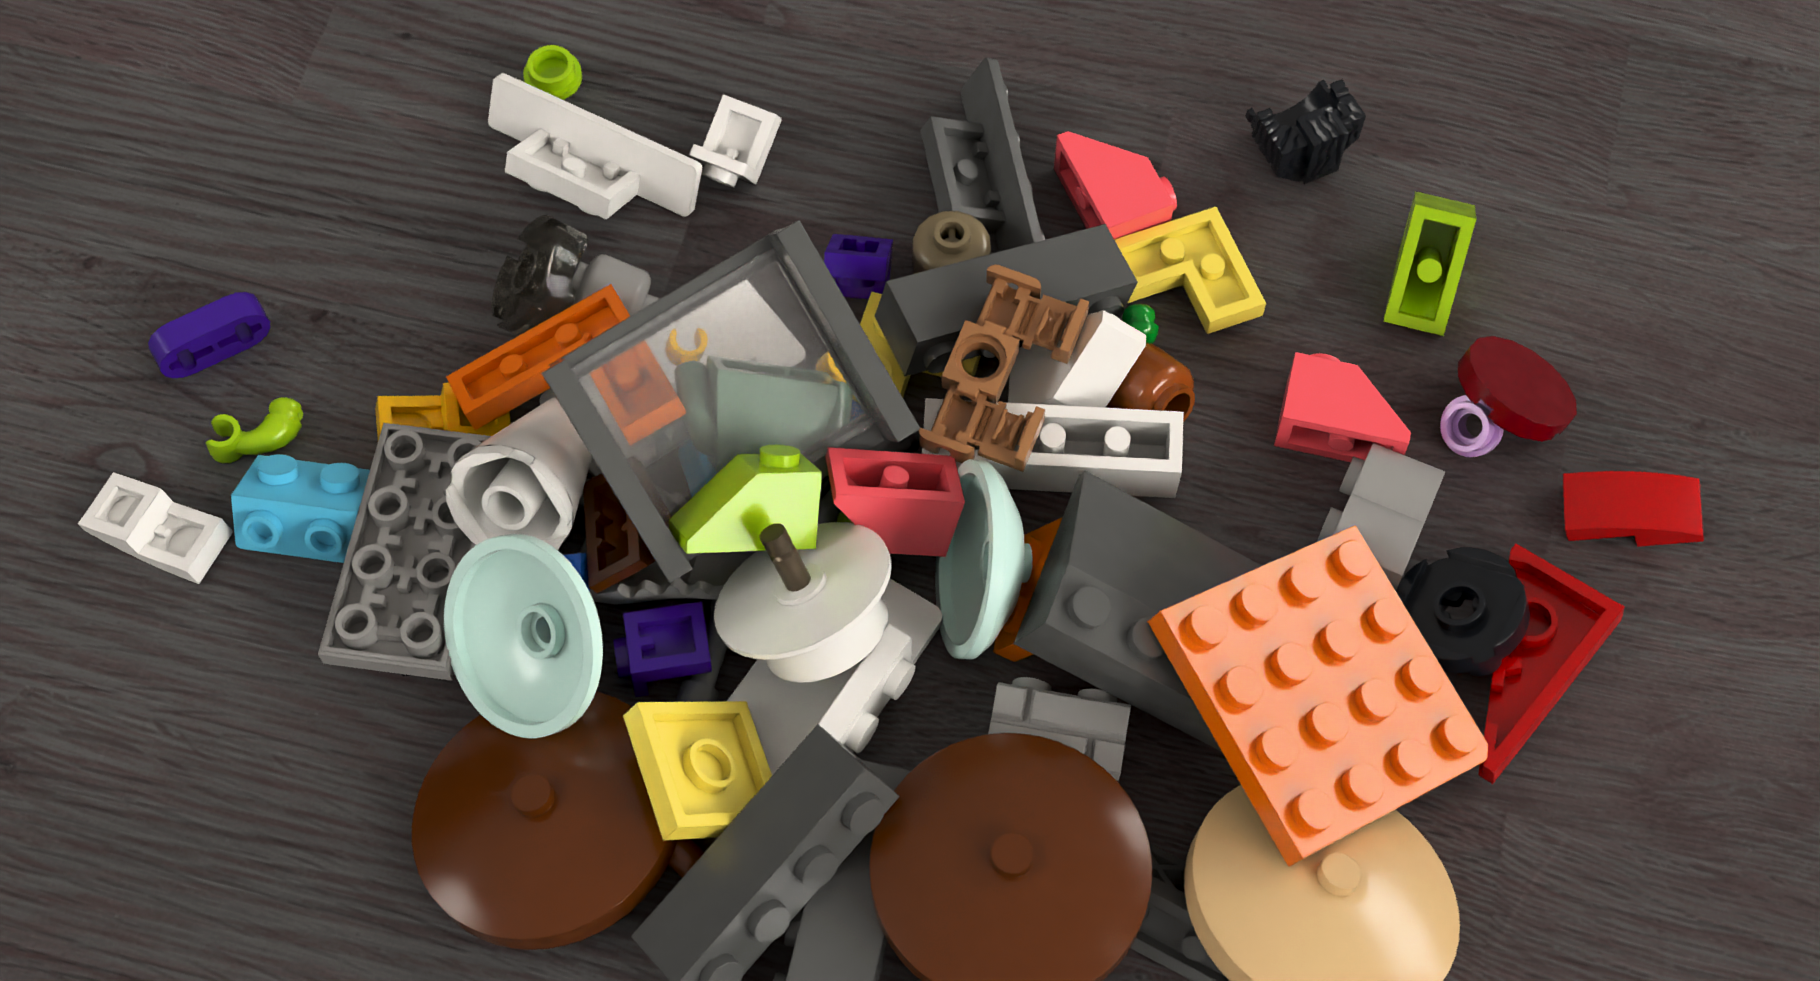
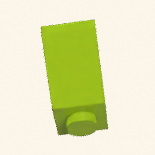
(1430, 263)
(749, 497)

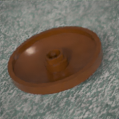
(539, 833)
(1010, 864)

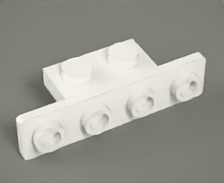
(586, 155)

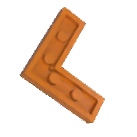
(513, 370)

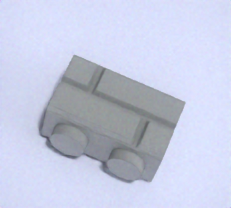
(1085, 722)

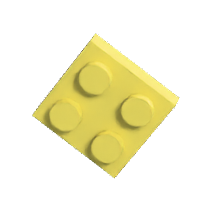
(697, 763)

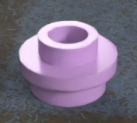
(1456, 434)

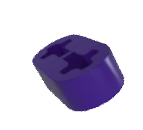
(209, 335)

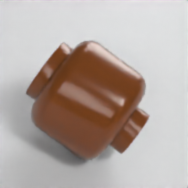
(1156, 383)

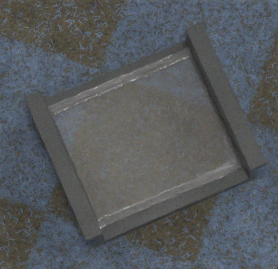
(718, 371)

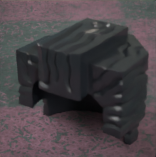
(1311, 135)

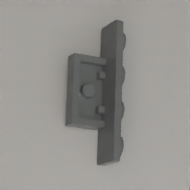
(980, 163)

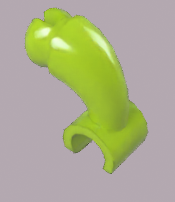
(273, 433)

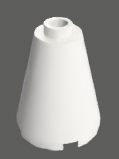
(522, 479)

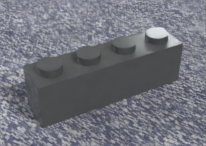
(928, 308)
(766, 863)
(838, 927)

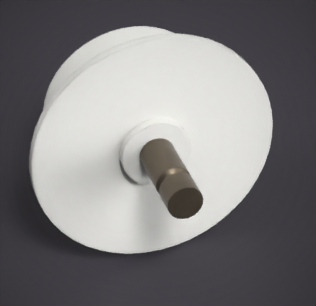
(808, 607)

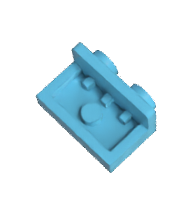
(297, 507)

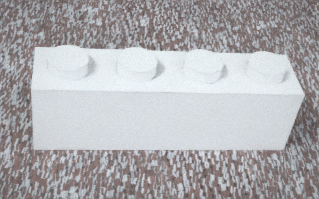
(1121, 446)

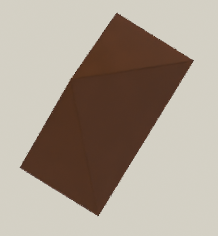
(611, 539)

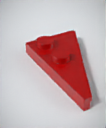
(1562, 636)

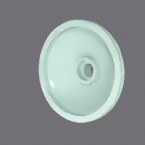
(983, 565)
(523, 635)

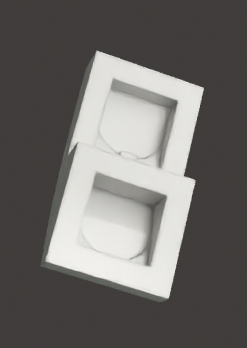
(155, 528)

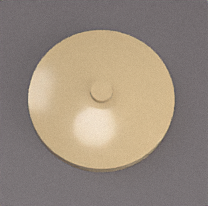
(1347, 913)

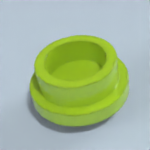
(553, 71)

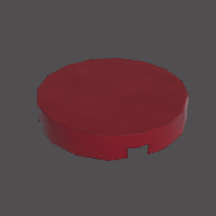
(1519, 387)

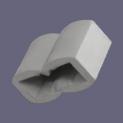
(1387, 505)

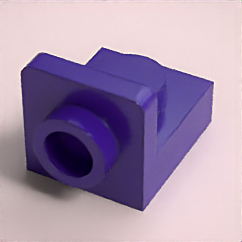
(859, 264)
(663, 645)

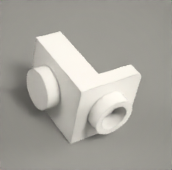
(737, 142)

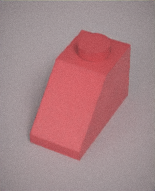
(1112, 185)
(1336, 411)
(900, 496)

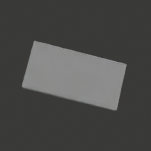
(400, 558)

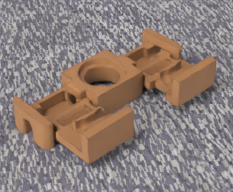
(1004, 321)

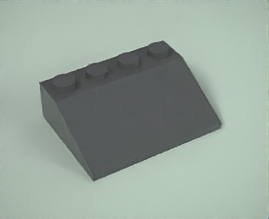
(1103, 583)

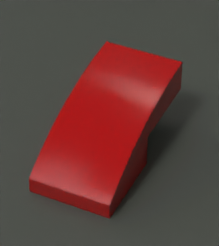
(1633, 503)

